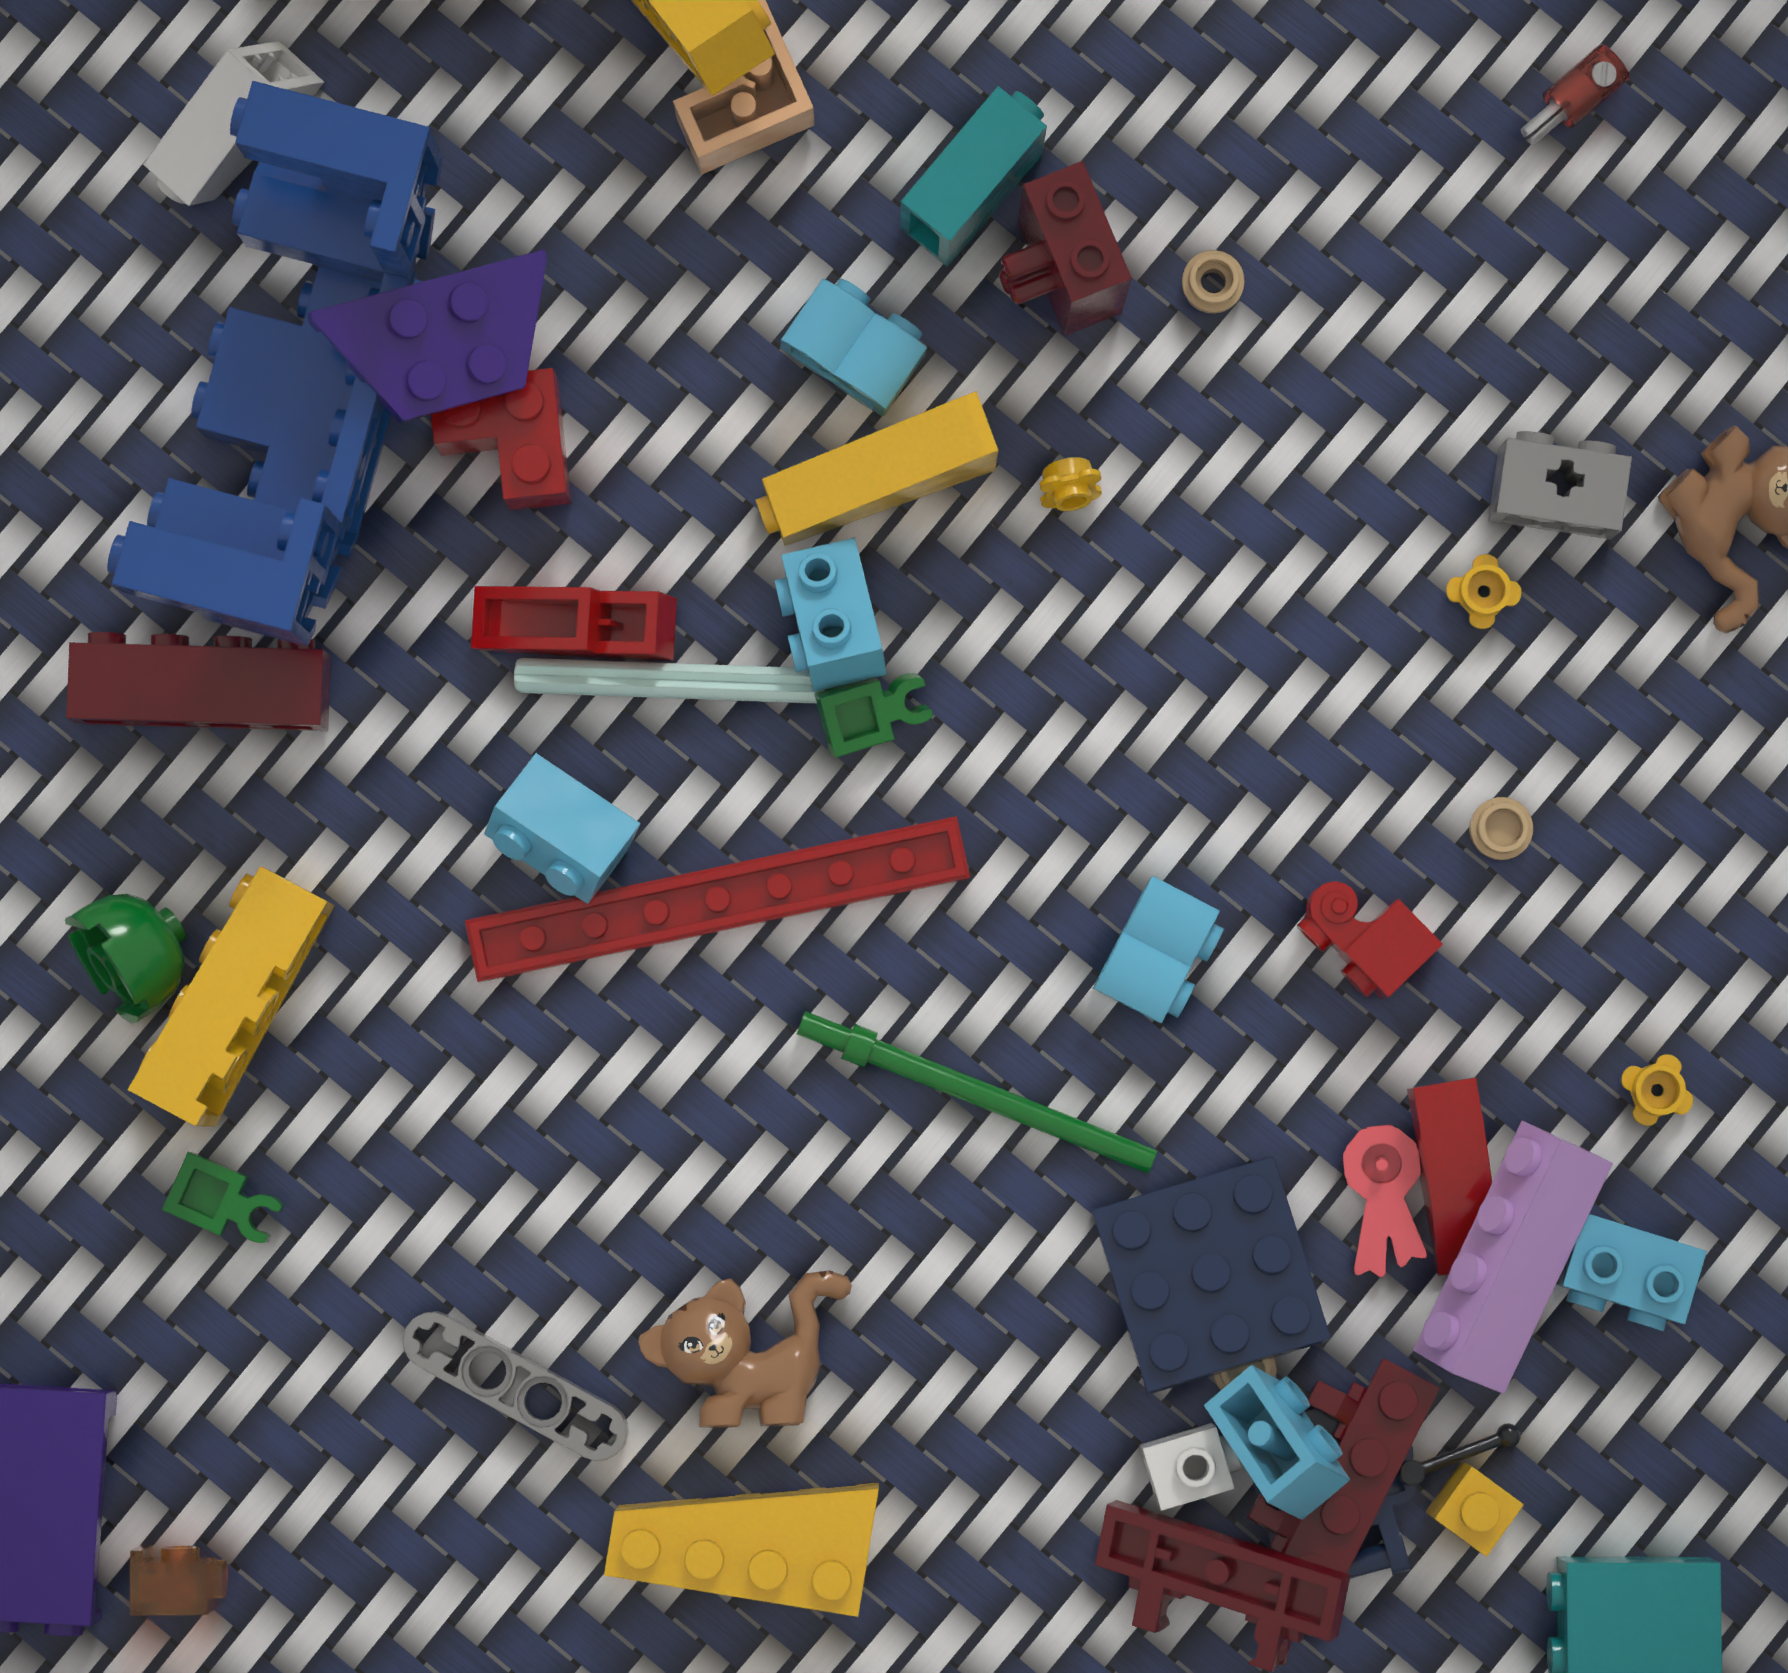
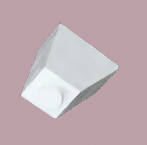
(198, 152)

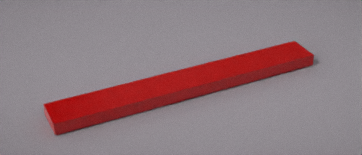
(717, 899)

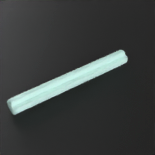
(663, 680)

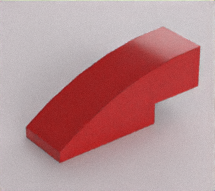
(574, 622)
(1452, 1162)

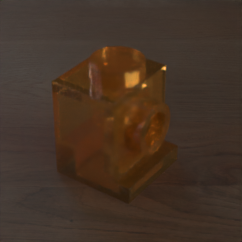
(175, 1582)

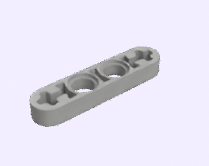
(512, 1392)

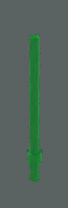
(862, 1047)

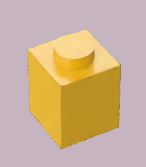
(1474, 1508)

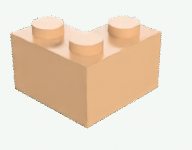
(749, 112)

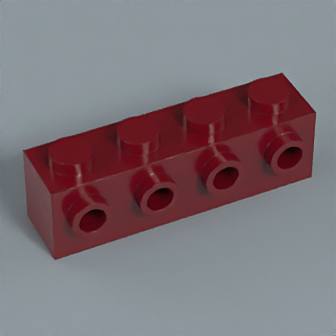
(198, 685)

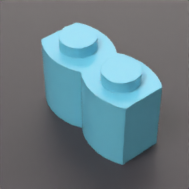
(854, 345)
(1158, 950)

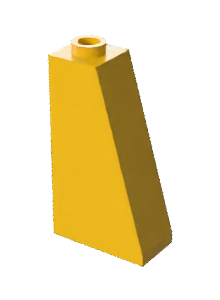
(880, 471)

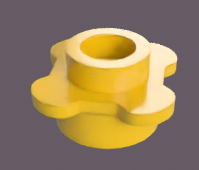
(1069, 484)
(1501, 591)
(1674, 1095)

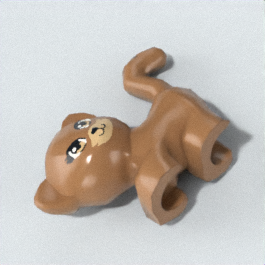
(1712, 505)
(711, 1344)

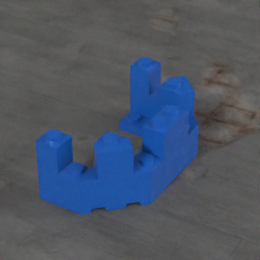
(352, 199)

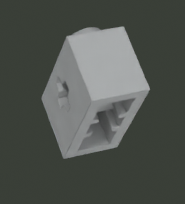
(1527, 500)

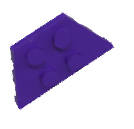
(442, 337)

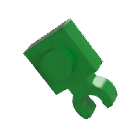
(861, 713)
(212, 1196)

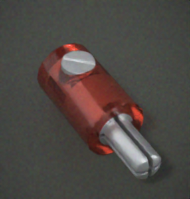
(1578, 92)

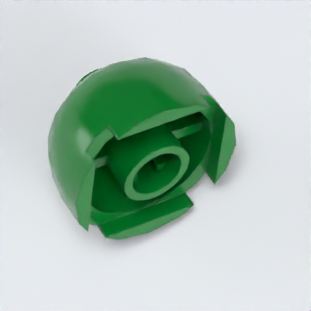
(129, 951)

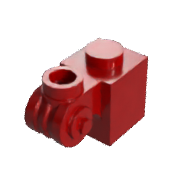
(1377, 952)

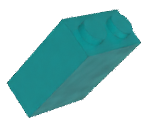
(974, 174)
(1635, 1615)

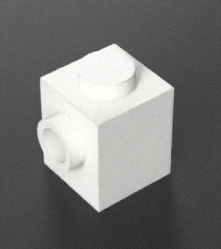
(1189, 1466)

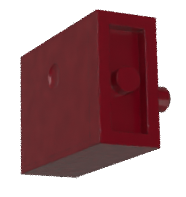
(1067, 251)

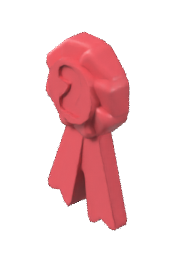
(1382, 1168)

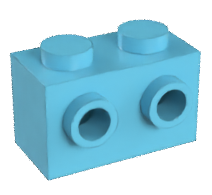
(833, 615)
(561, 829)
(1632, 1270)
(1277, 1441)

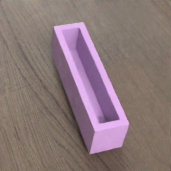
(1512, 1257)

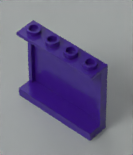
(51, 1504)

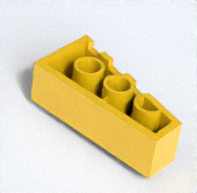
(712, 37)
(231, 998)
(762, 1547)

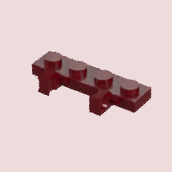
(1375, 1436)
(1182, 1559)

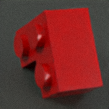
(526, 433)

